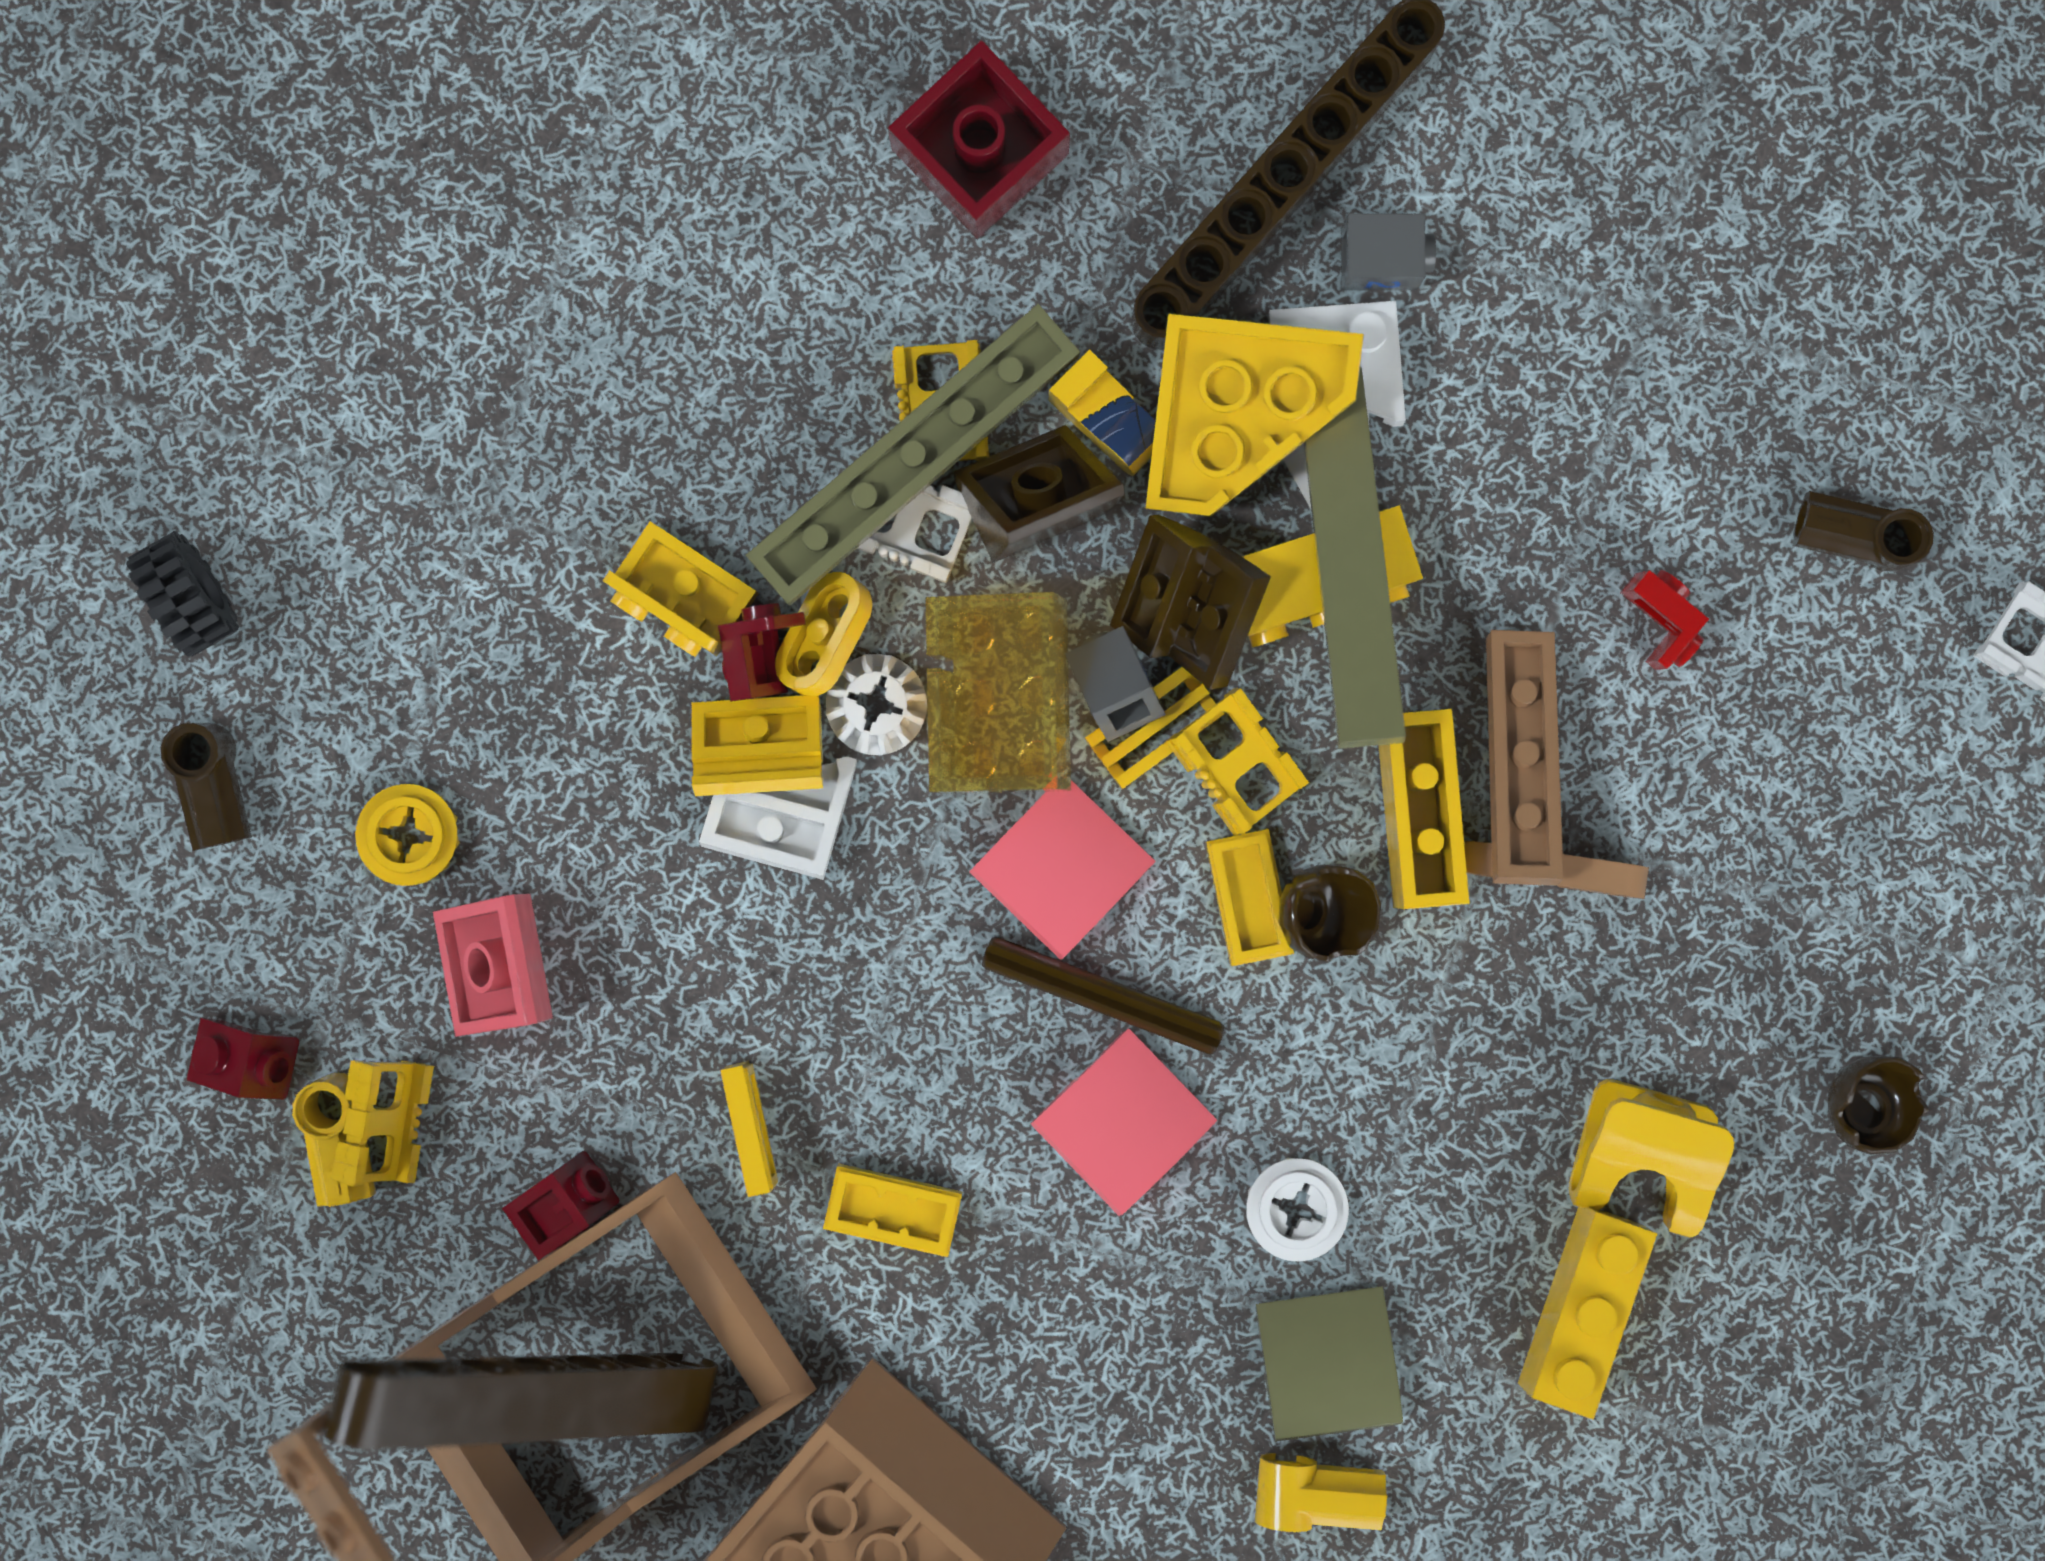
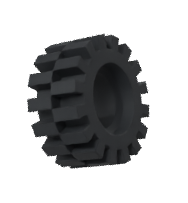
(182, 594)

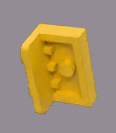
(679, 589)

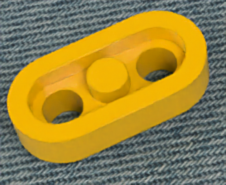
(824, 635)

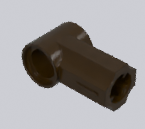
(1857, 531)
(210, 793)

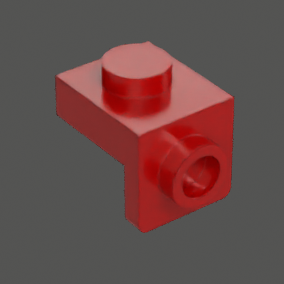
(1665, 602)

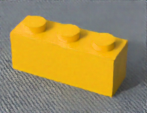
(1295, 578)
(1424, 814)
(1586, 1311)

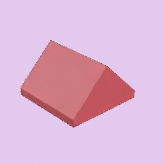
(493, 965)

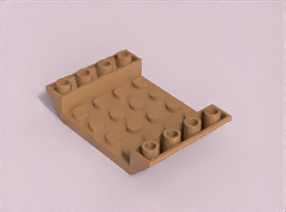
(890, 1486)

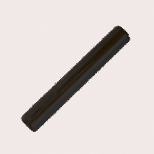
(1103, 995)

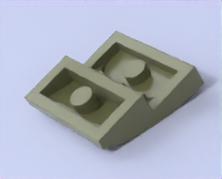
(1329, 1364)

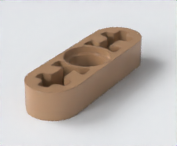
(1578, 872)

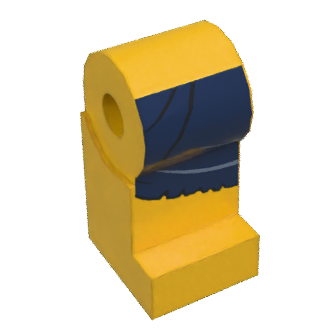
(1105, 413)

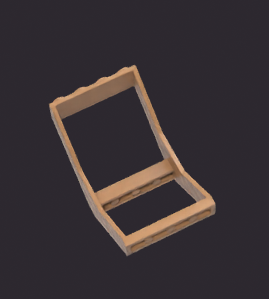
(486, 1475)

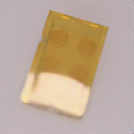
(1007, 704)

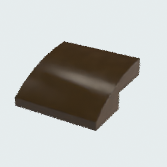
(1189, 600)

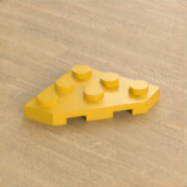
(1240, 404)

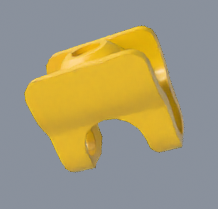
(1653, 1131)

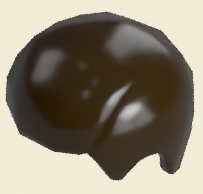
(1329, 912)
(1900, 1102)

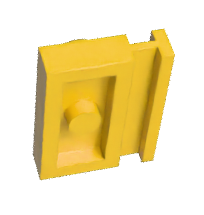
(757, 745)

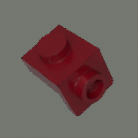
(751, 651)
(242, 1060)

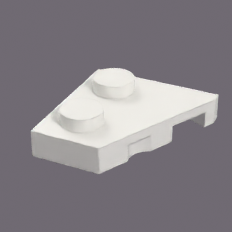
(1379, 353)
(782, 827)

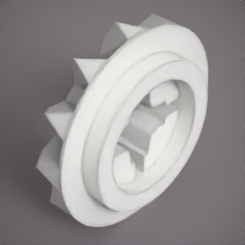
(889, 731)
(1309, 1237)

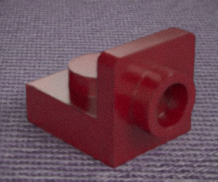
(561, 1205)

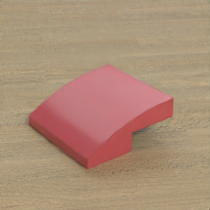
(1062, 868)
(1124, 1122)

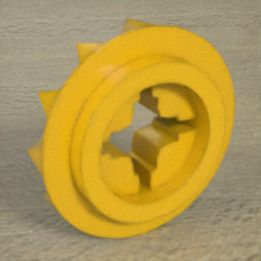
(385, 855)

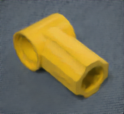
(321, 1141)
(1308, 1494)

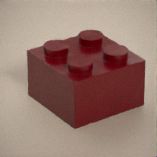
(979, 139)

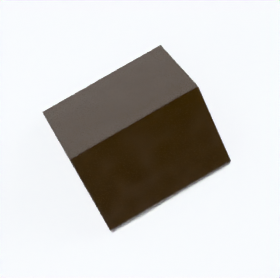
(1036, 491)

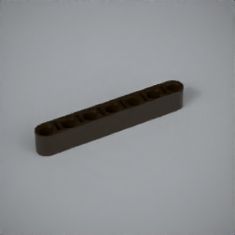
(1302, 148)
(516, 1399)

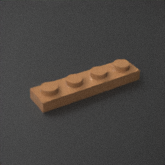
(1524, 758)

